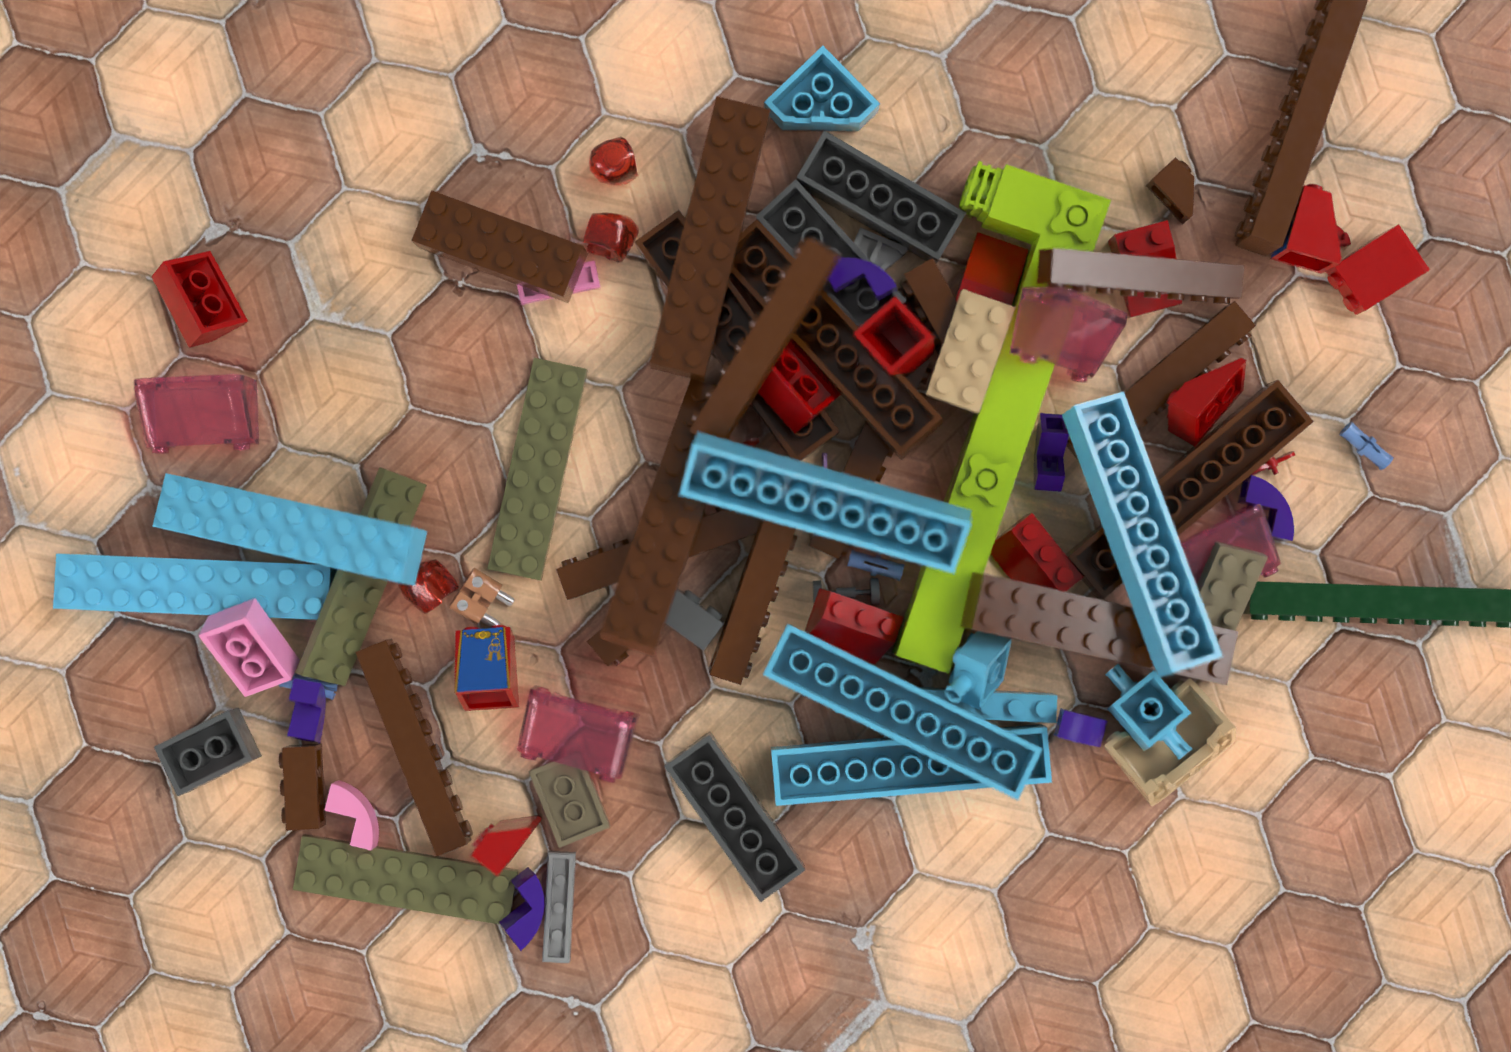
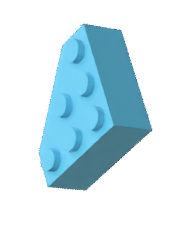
(822, 98)

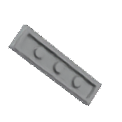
(559, 907)

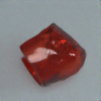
(613, 162)
(610, 235)
(431, 586)

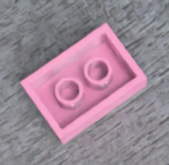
(249, 647)

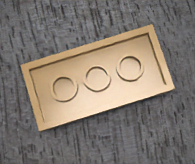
(970, 351)

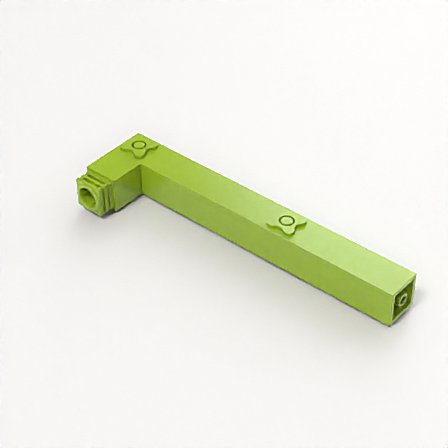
(1046, 217)

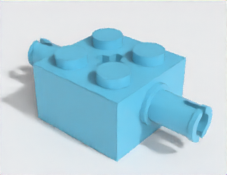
(978, 668)
(1160, 723)

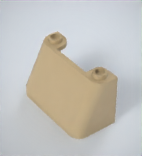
(1157, 769)

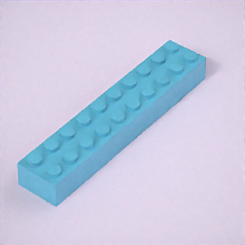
(826, 502)
(290, 529)
(1141, 534)
(189, 585)
(902, 711)
(878, 769)

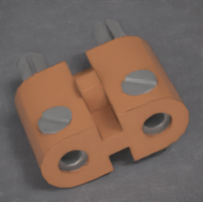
(476, 596)

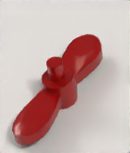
(1272, 463)

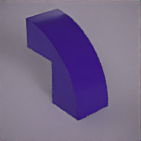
(853, 269)
(1049, 452)
(1280, 518)
(308, 711)
(1080, 728)
(525, 920)

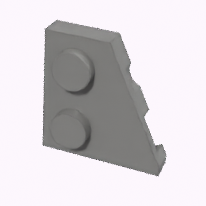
(879, 249)

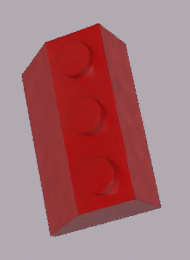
(198, 298)
(797, 388)
(1033, 557)
(853, 626)
(501, 842)

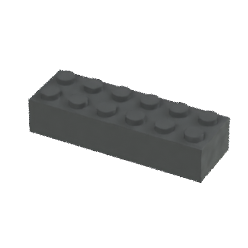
(879, 197)
(796, 217)
(735, 816)

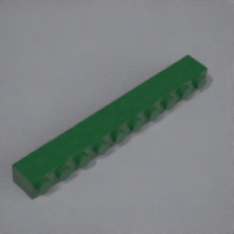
(1380, 601)

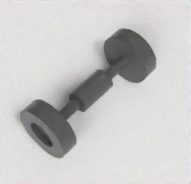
(851, 592)

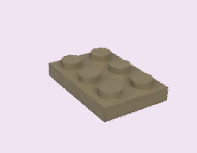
(1228, 583)
(569, 802)

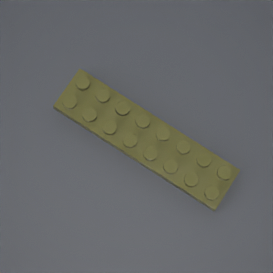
(537, 469)
(356, 596)
(404, 880)

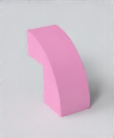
(349, 801)

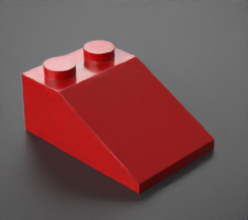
(1147, 241)
(993, 269)
(1204, 400)

